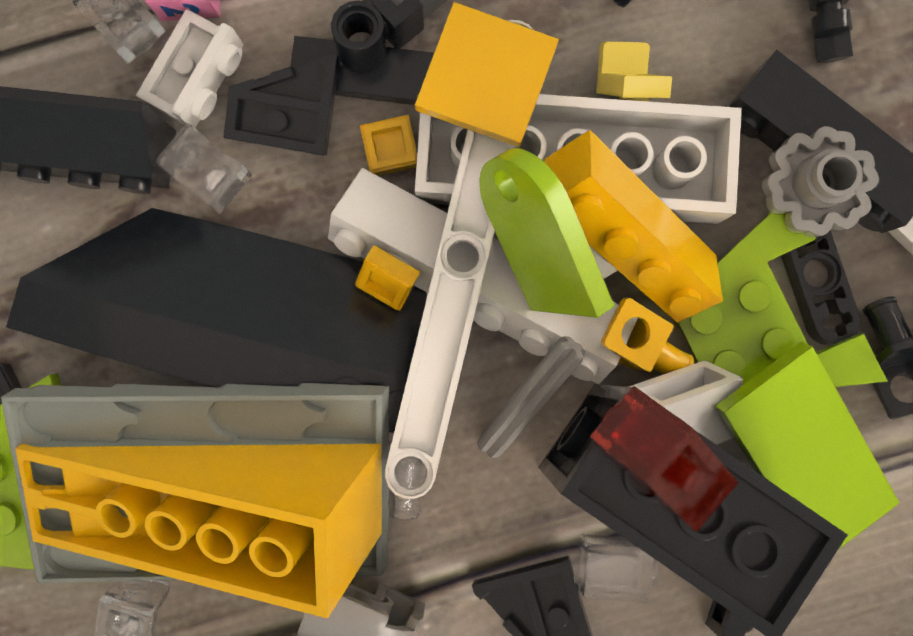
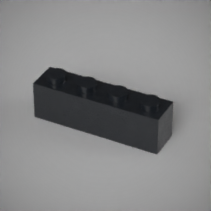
(789, 101)

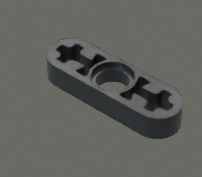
(836, 282)

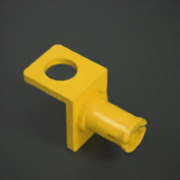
(648, 342)

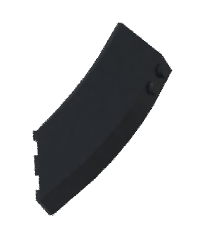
(220, 308)

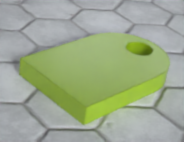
(542, 236)

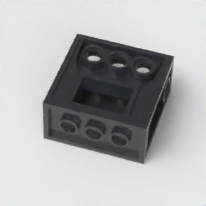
(750, 556)

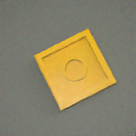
(486, 74)

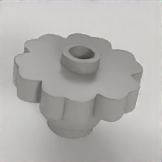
(820, 182)

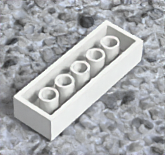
(675, 149)

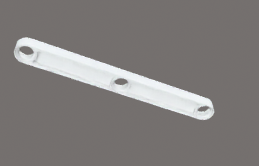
(445, 322)

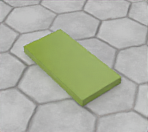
(807, 441)

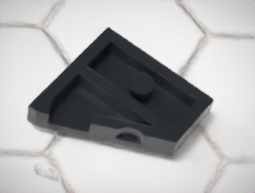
(286, 108)
(537, 599)

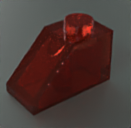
(665, 457)

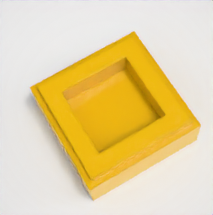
(389, 145)
(386, 278)

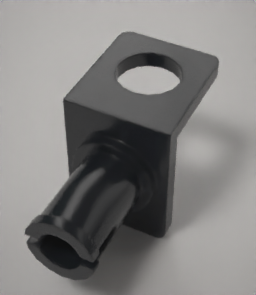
(896, 351)

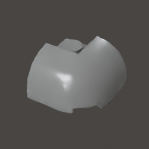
(368, 614)

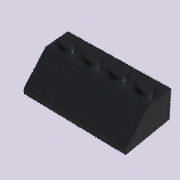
(82, 140)

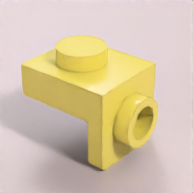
(625, 72)

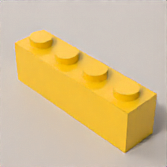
(637, 229)

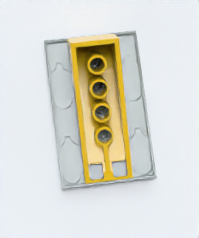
(206, 486)

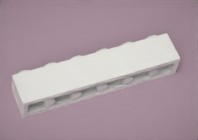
(412, 231)

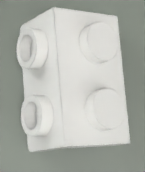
(191, 69)

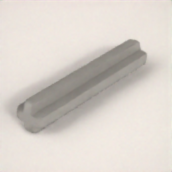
(531, 396)

